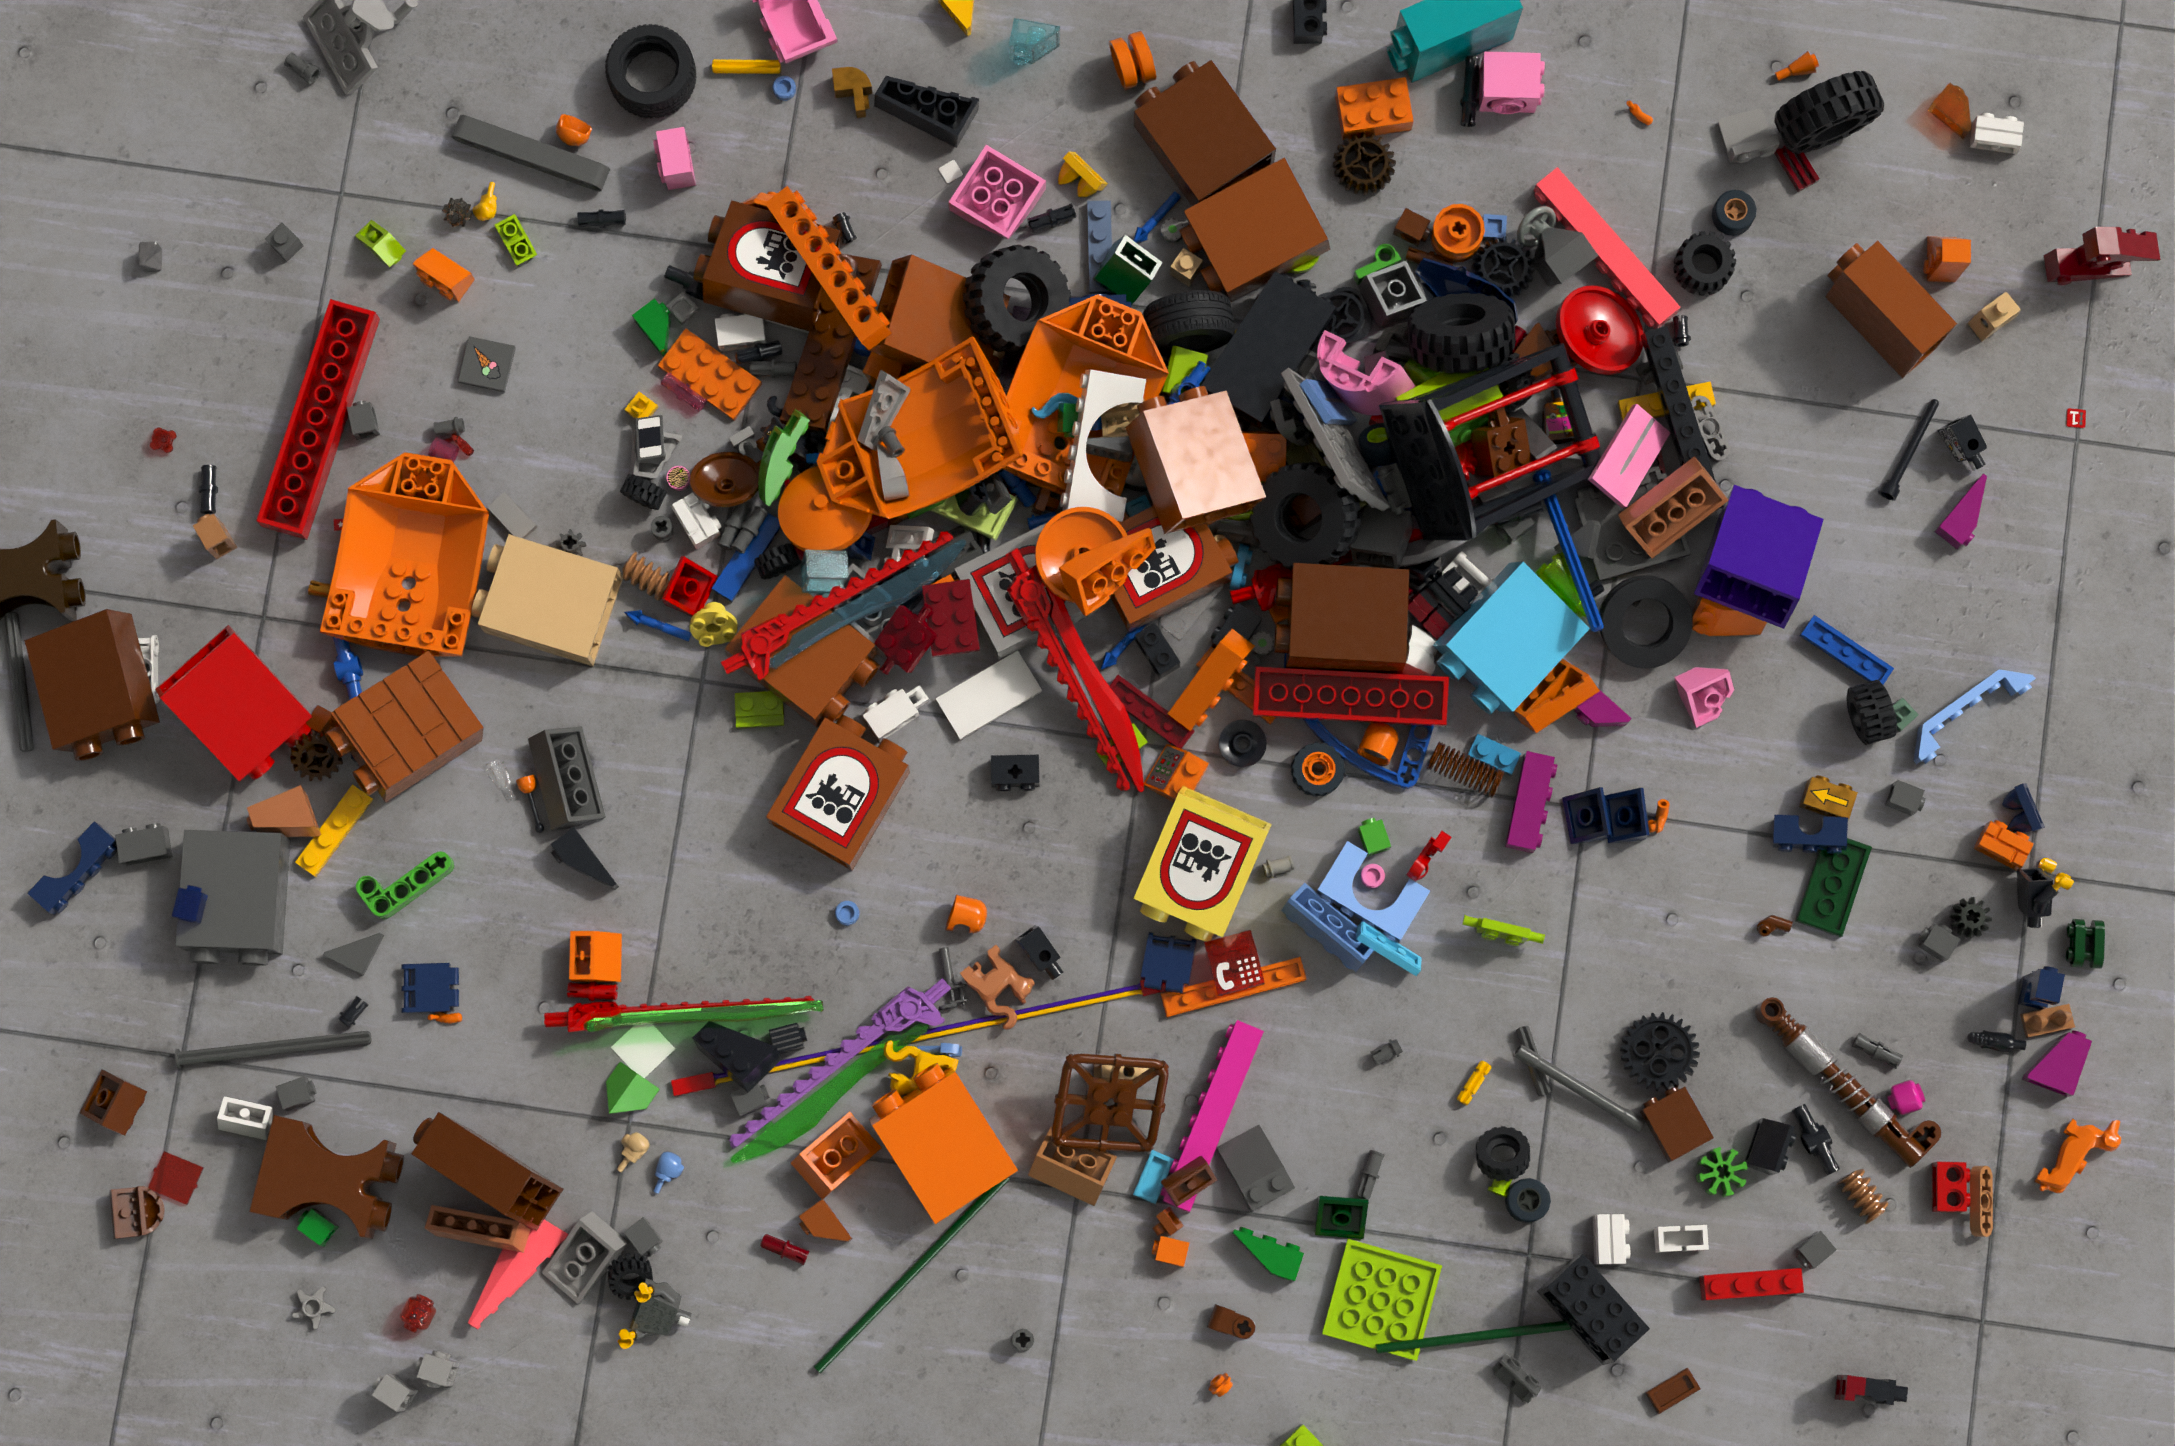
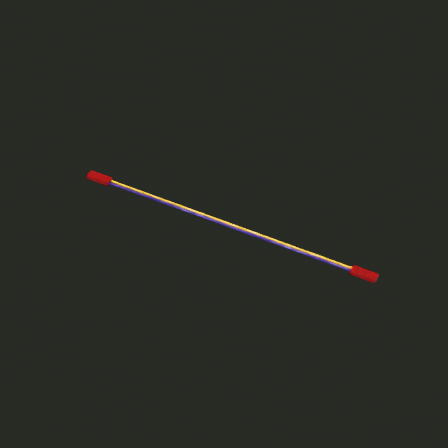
(707, 1080)

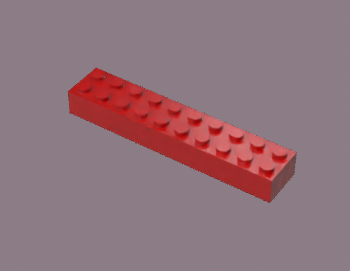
(318, 419)

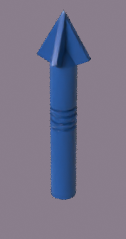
(1142, 233)
(637, 617)
(1111, 658)

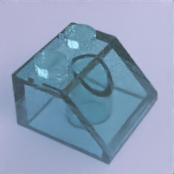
(1032, 41)

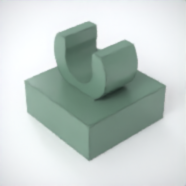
(1904, 714)

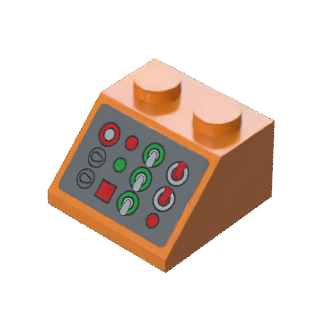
(1174, 770)

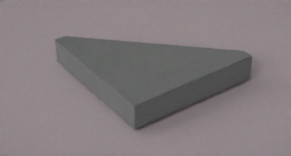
(356, 954)

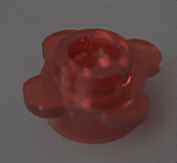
(159, 434)

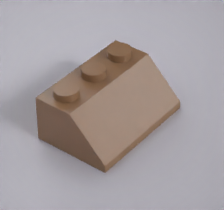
(1072, 1170)

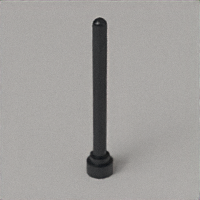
(1891, 488)

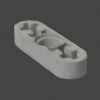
(1718, 430)

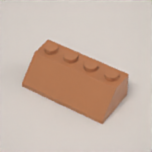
(1673, 507)

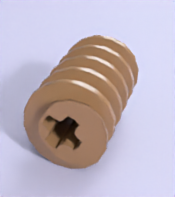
(645, 576)
(1864, 1195)

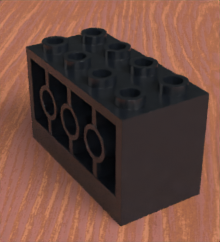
(1593, 1310)

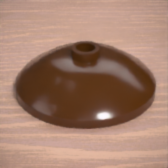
(725, 479)

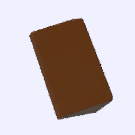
(1189, 1180)

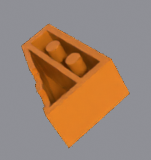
(1555, 696)

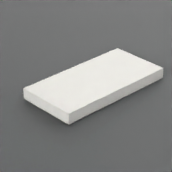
(989, 695)

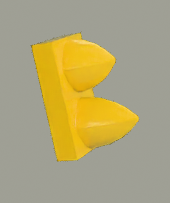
(1073, 168)

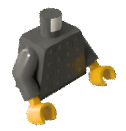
(654, 1313)

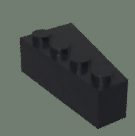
(927, 109)

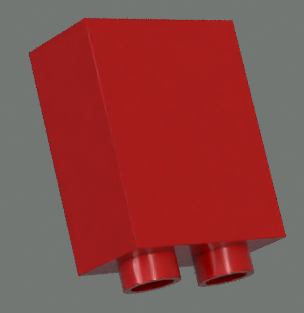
(235, 705)

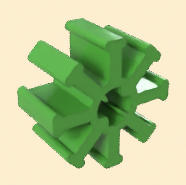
(1714, 1174)

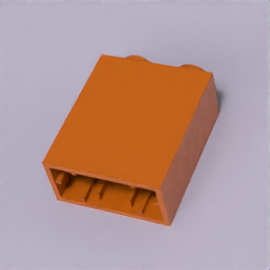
(941, 1142)

